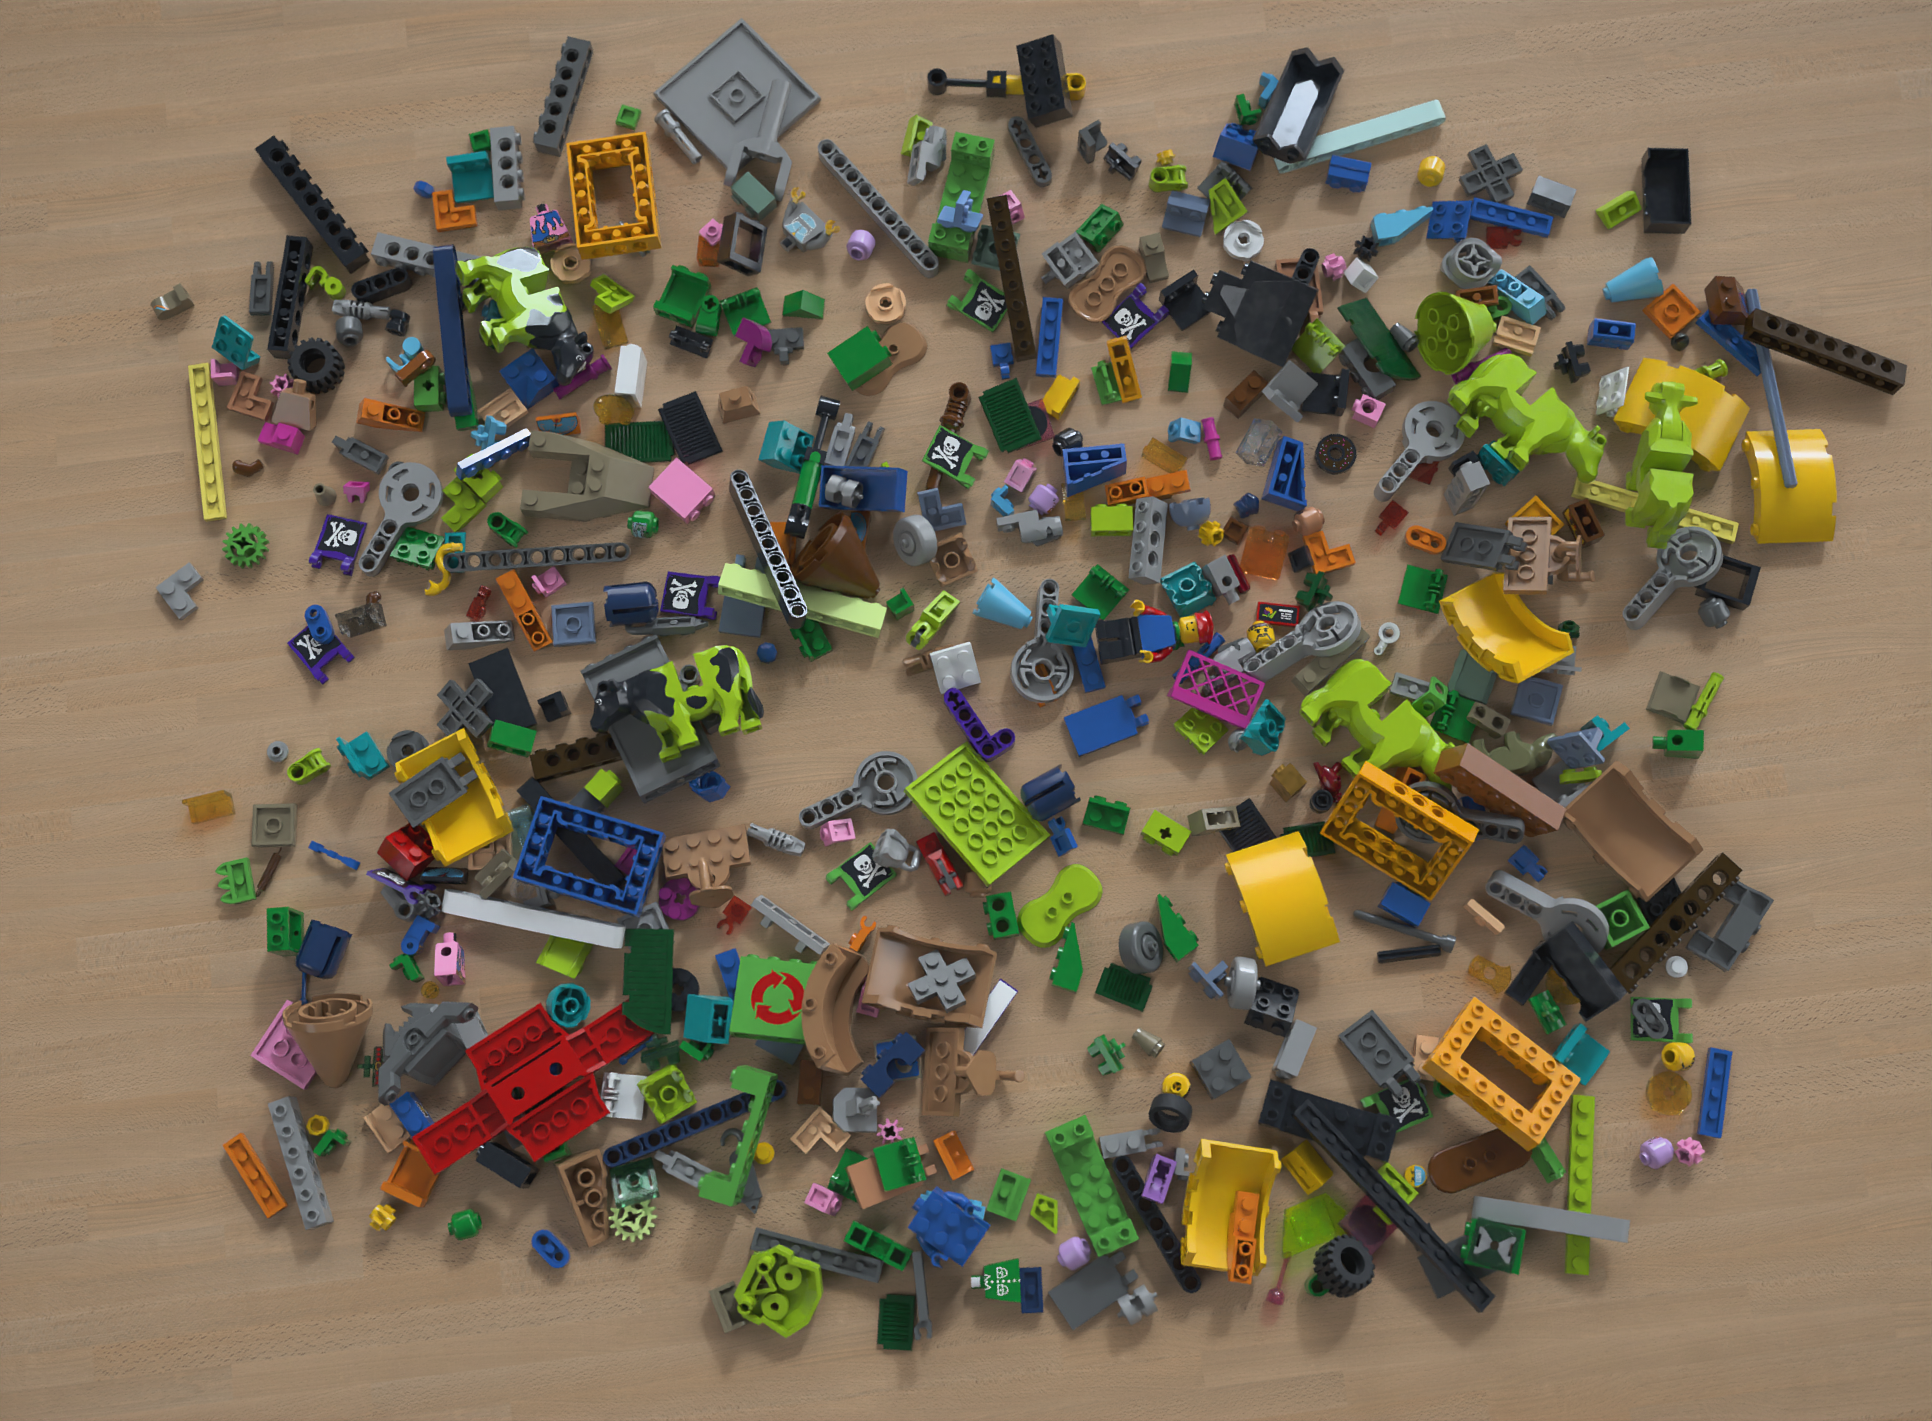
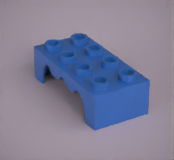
(882, 487)

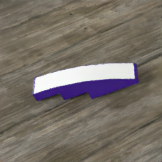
(997, 1003)

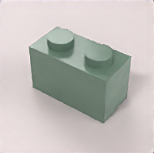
(753, 197)

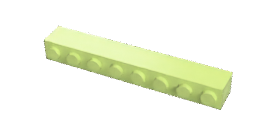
(821, 605)

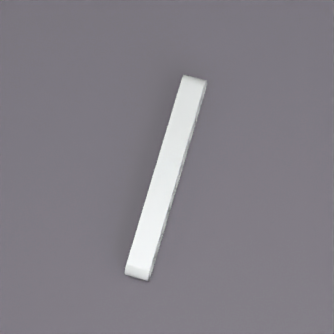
(533, 918)

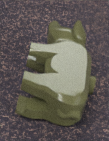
(1517, 755)

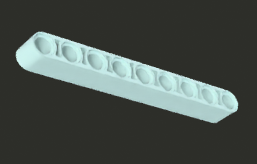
(1370, 133)

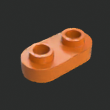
(1425, 538)

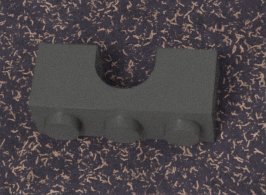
(1373, 384)

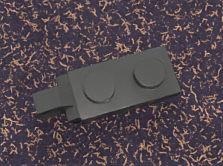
(361, 454)

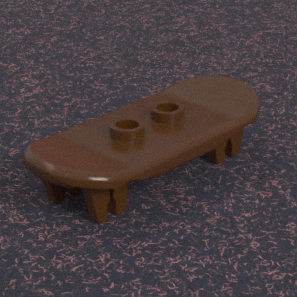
(1475, 1161)

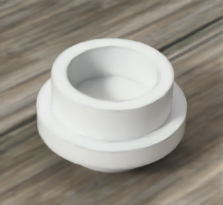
(1676, 966)

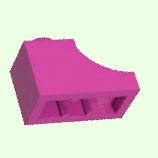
(282, 437)

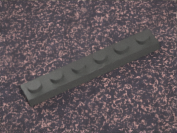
(826, 1256)

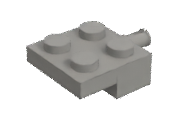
(1069, 261)

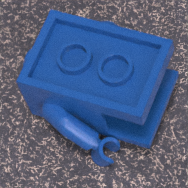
(947, 1226)

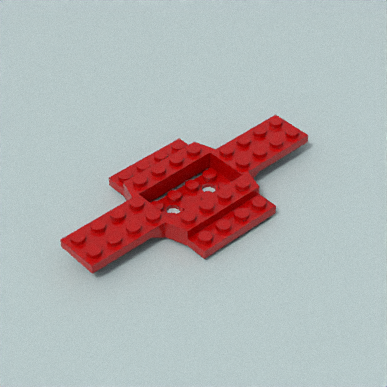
(508, 1052)

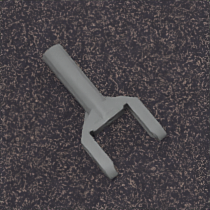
(765, 144)

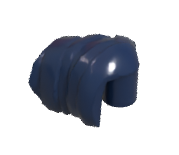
(1247, 505)

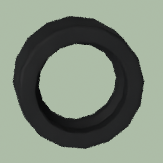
(1171, 1103)

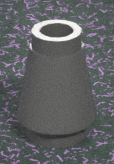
(1406, 339)

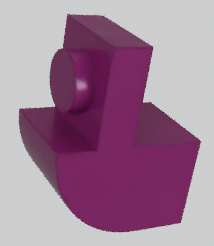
(757, 340)

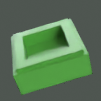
(628, 117)

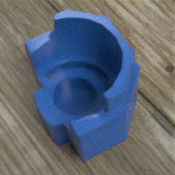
(710, 786)

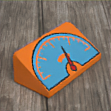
(561, 423)

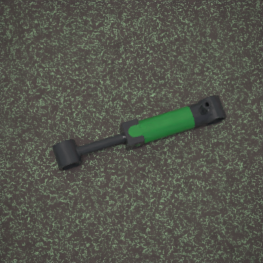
(810, 472)

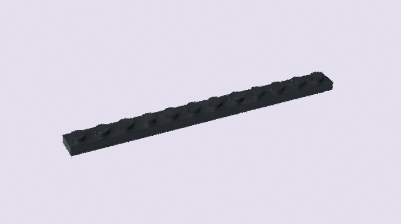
(1393, 1206)

